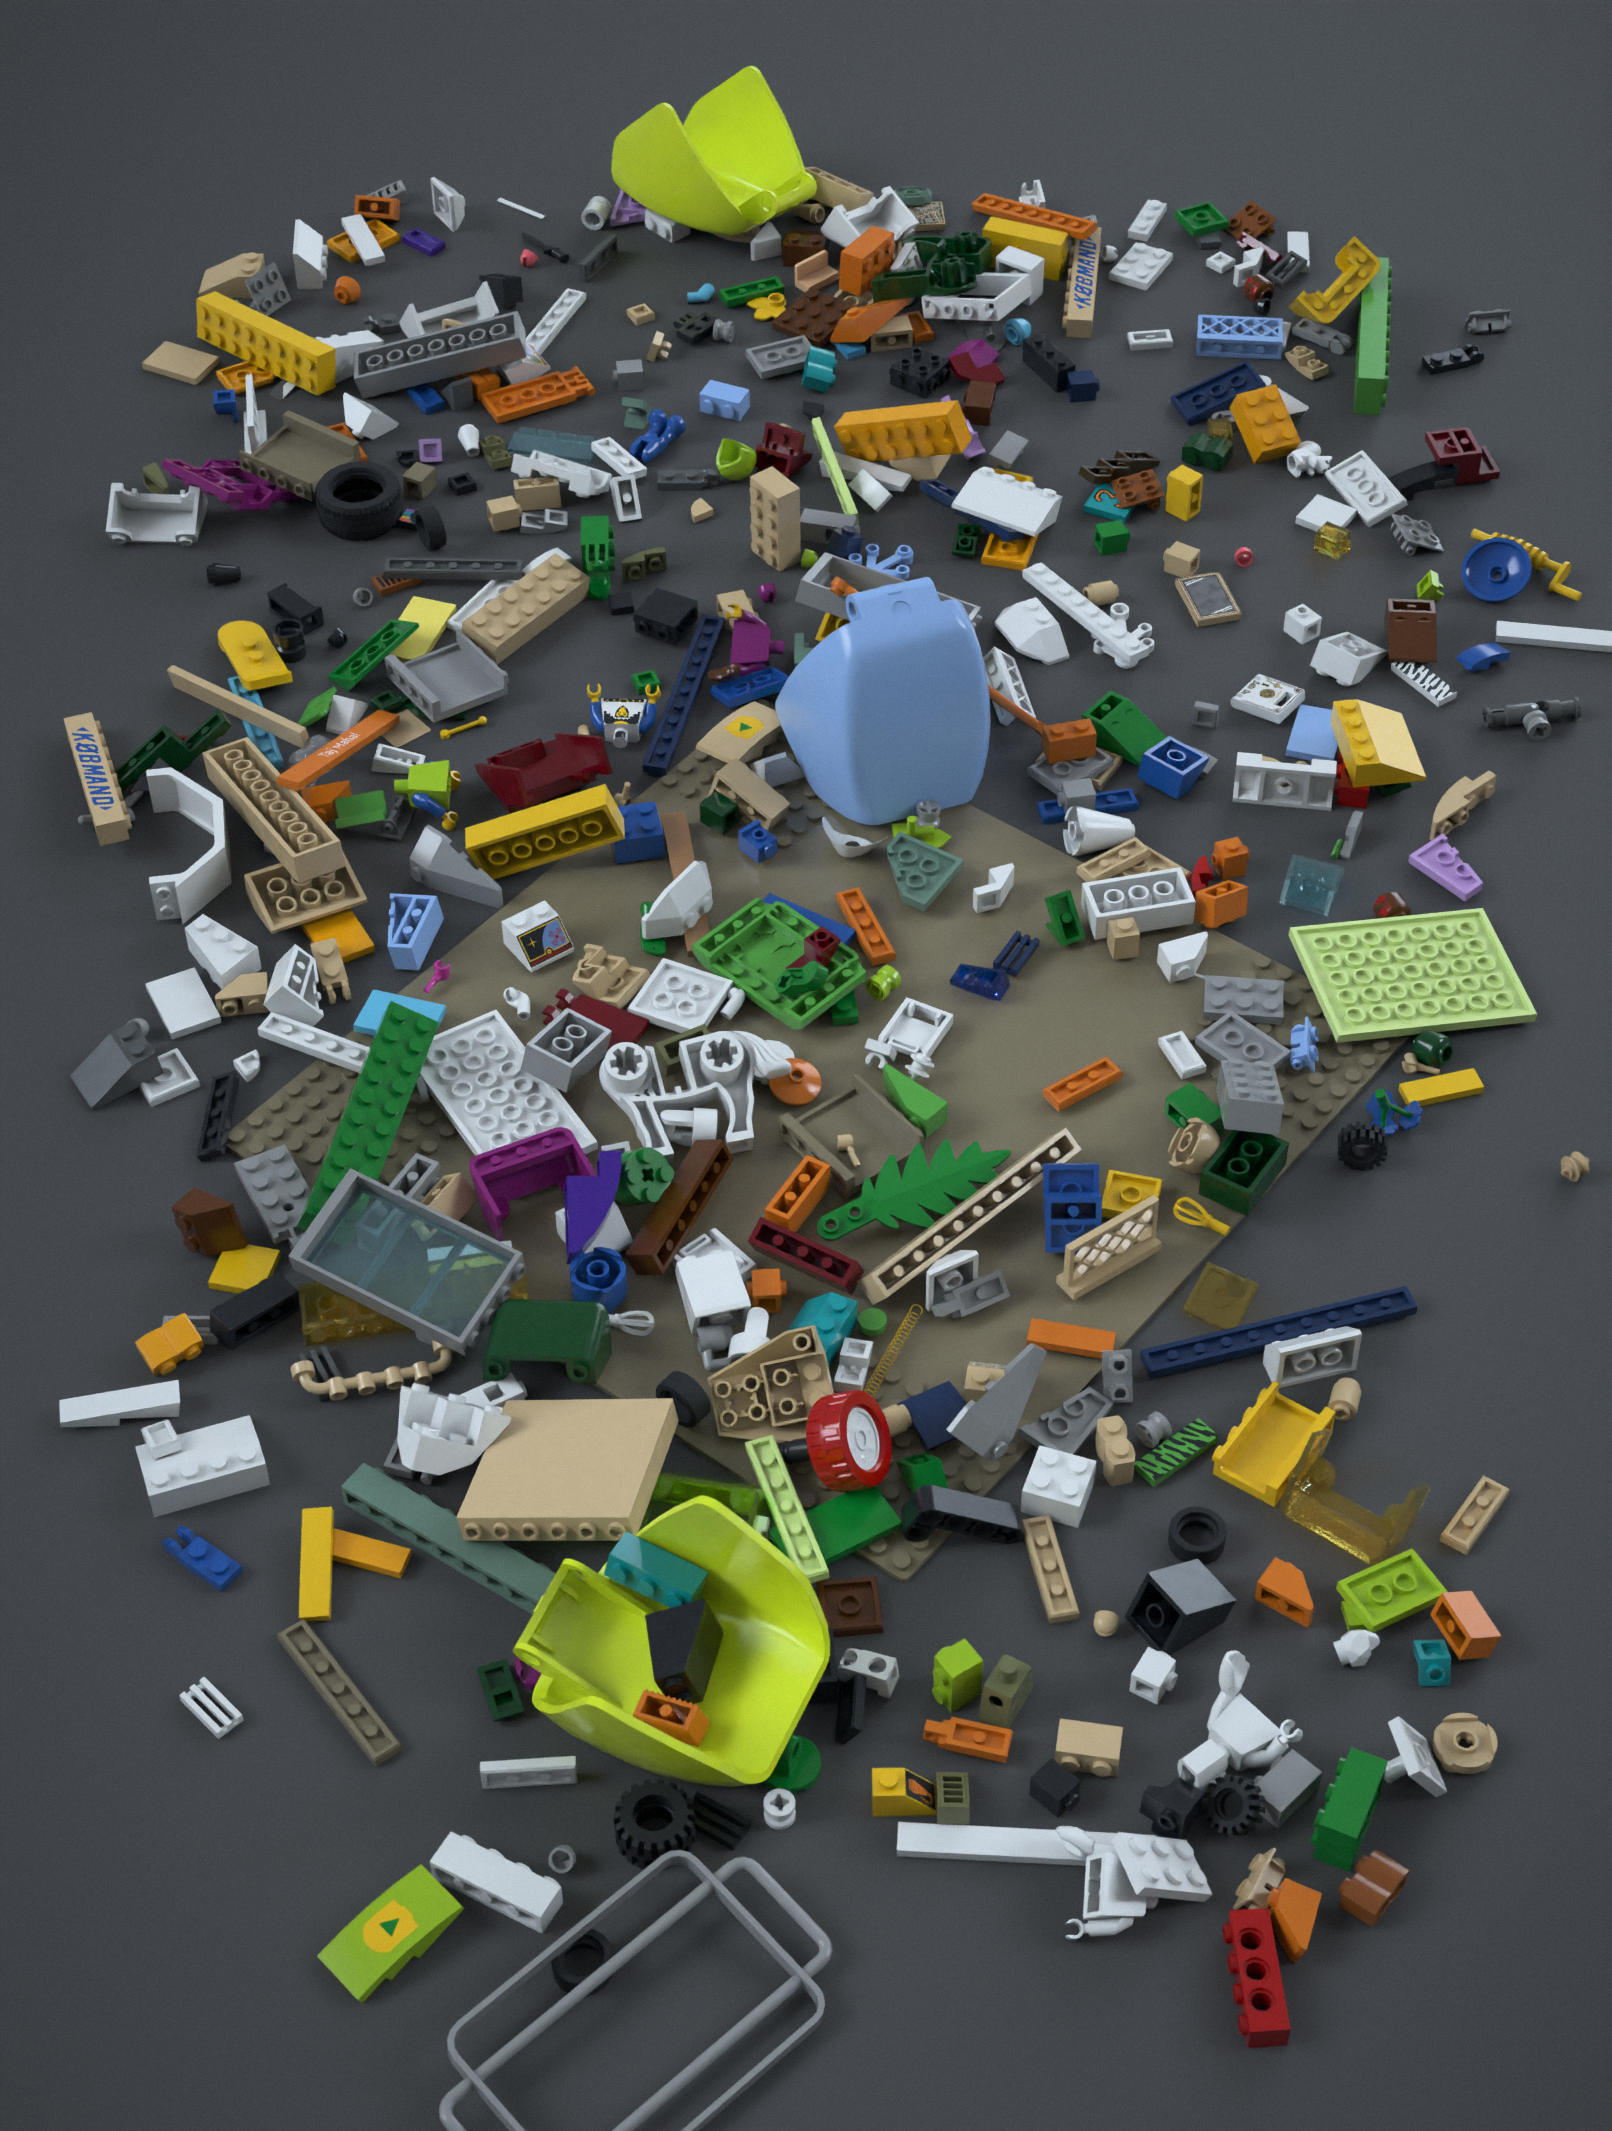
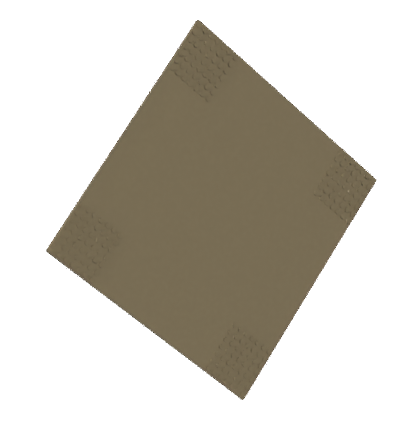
(989, 1067)

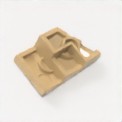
(608, 977)

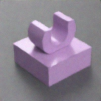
(430, 450)

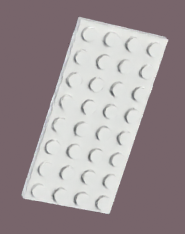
(485, 1092)

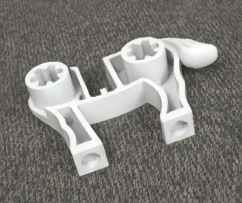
(714, 1068)

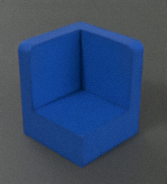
(225, 403)

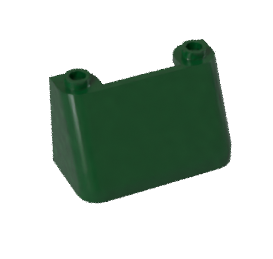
(549, 1332)

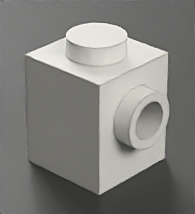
(1302, 624)
(1153, 1675)

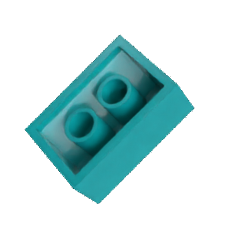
(833, 1318)
(655, 1572)

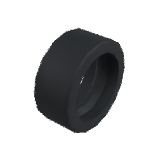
(430, 527)
(688, 1397)
(1197, 1517)
(591, 1939)

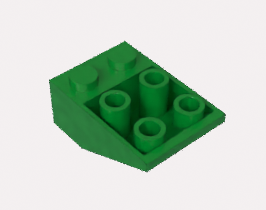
(1122, 727)

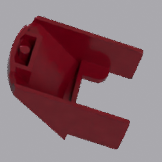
(544, 770)

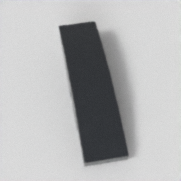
(1421, 478)

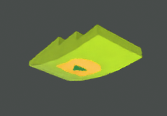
(390, 1932)

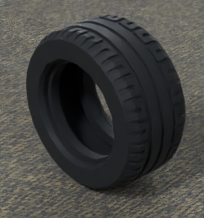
(360, 519)

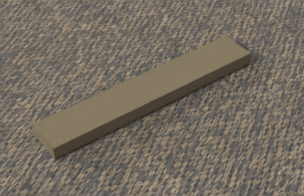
(339, 1692)

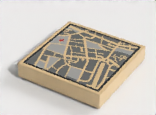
(929, 216)

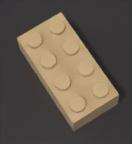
(775, 519)

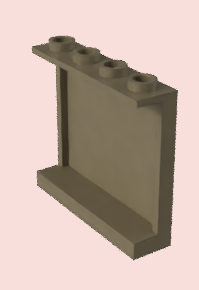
(299, 455)
(873, 1125)

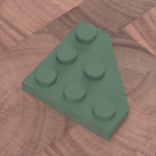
(920, 869)

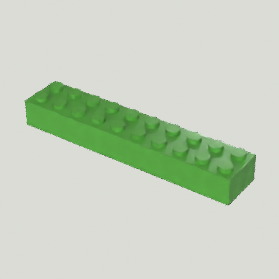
(1373, 342)

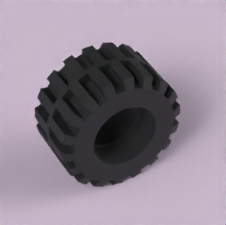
(649, 1802)

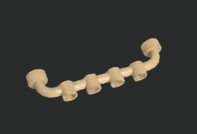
(365, 1381)

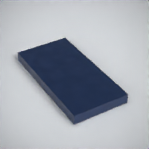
(1216, 392)

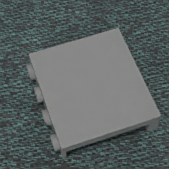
(449, 679)

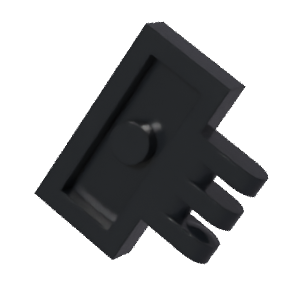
(694, 328)

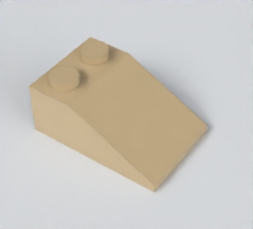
(230, 276)

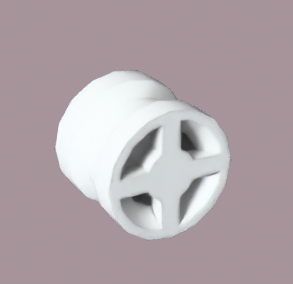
(774, 1815)

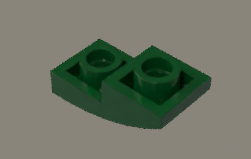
(966, 540)

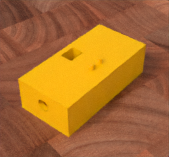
(1037, 240)

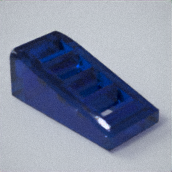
(993, 989)

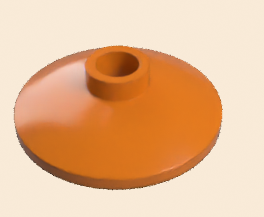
(797, 1091)

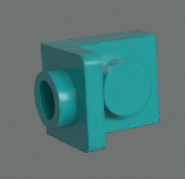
(1433, 1662)

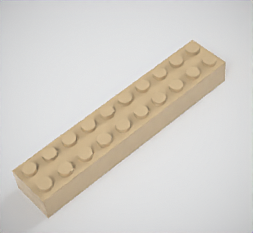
(274, 812)

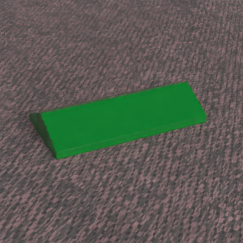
(372, 653)

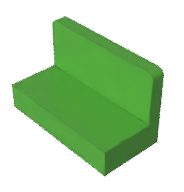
(361, 809)

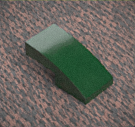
(500, 1690)

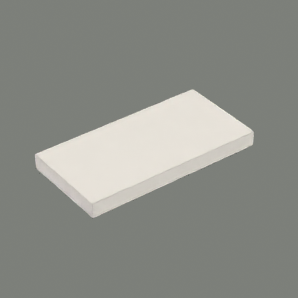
(1366, 488)
(483, 597)

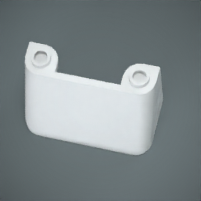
(885, 212)
(155, 516)

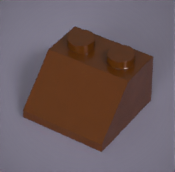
(208, 1223)

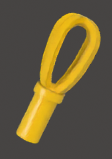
(1206, 1219)

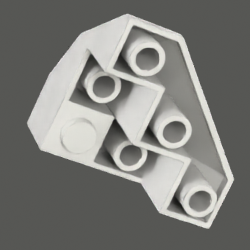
(444, 1431)

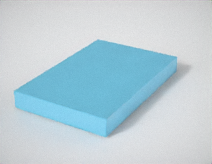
(377, 1003)

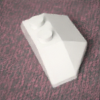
(1033, 631)
(680, 904)

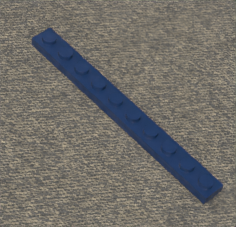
(683, 695)
(1254, 1336)

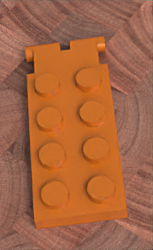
(536, 395)

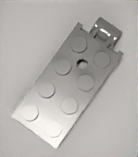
(273, 1187)

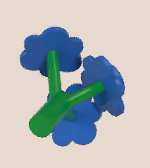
(1383, 1111)

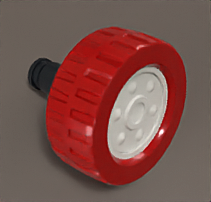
(844, 1442)

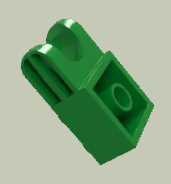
(597, 554)

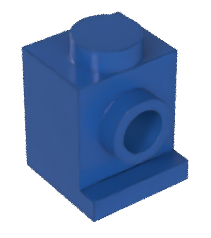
(757, 842)

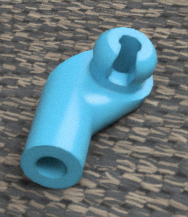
(702, 295)

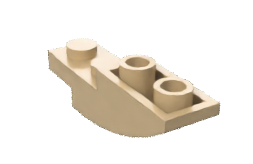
(1457, 801)

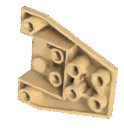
(772, 1388)

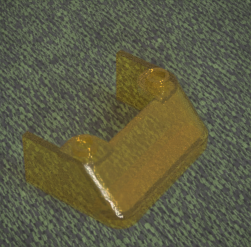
(1337, 1519)

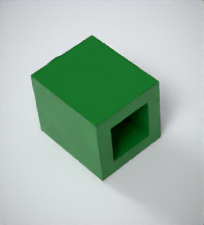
(1111, 537)

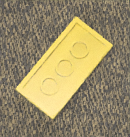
(432, 619)

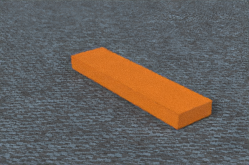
(868, 930)

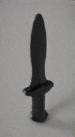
(548, 250)

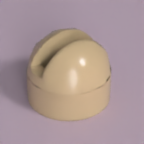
(1105, 1623)

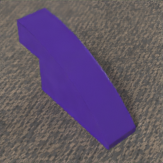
(589, 1203)

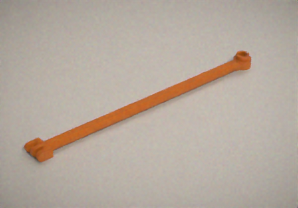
(840, 587)

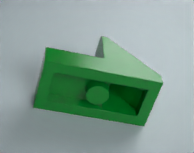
(1065, 921)

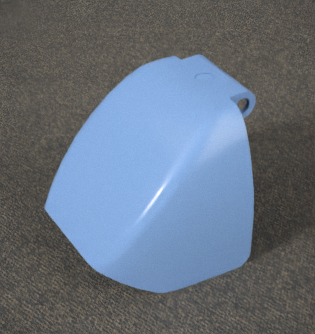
(891, 706)

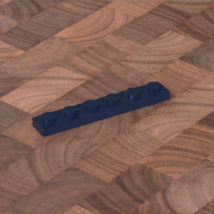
(946, 494)

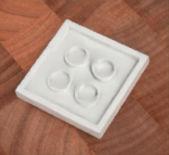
(680, 996)

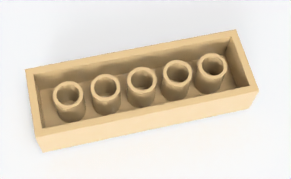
(526, 608)

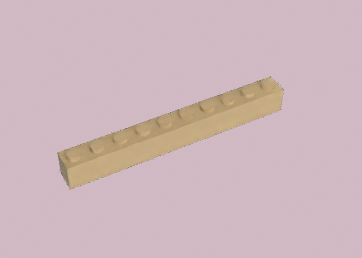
(966, 1217)

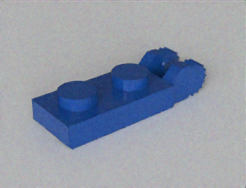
(203, 1559)

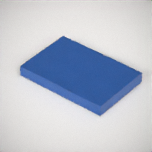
(749, 687)

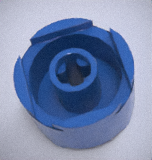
(599, 1278)

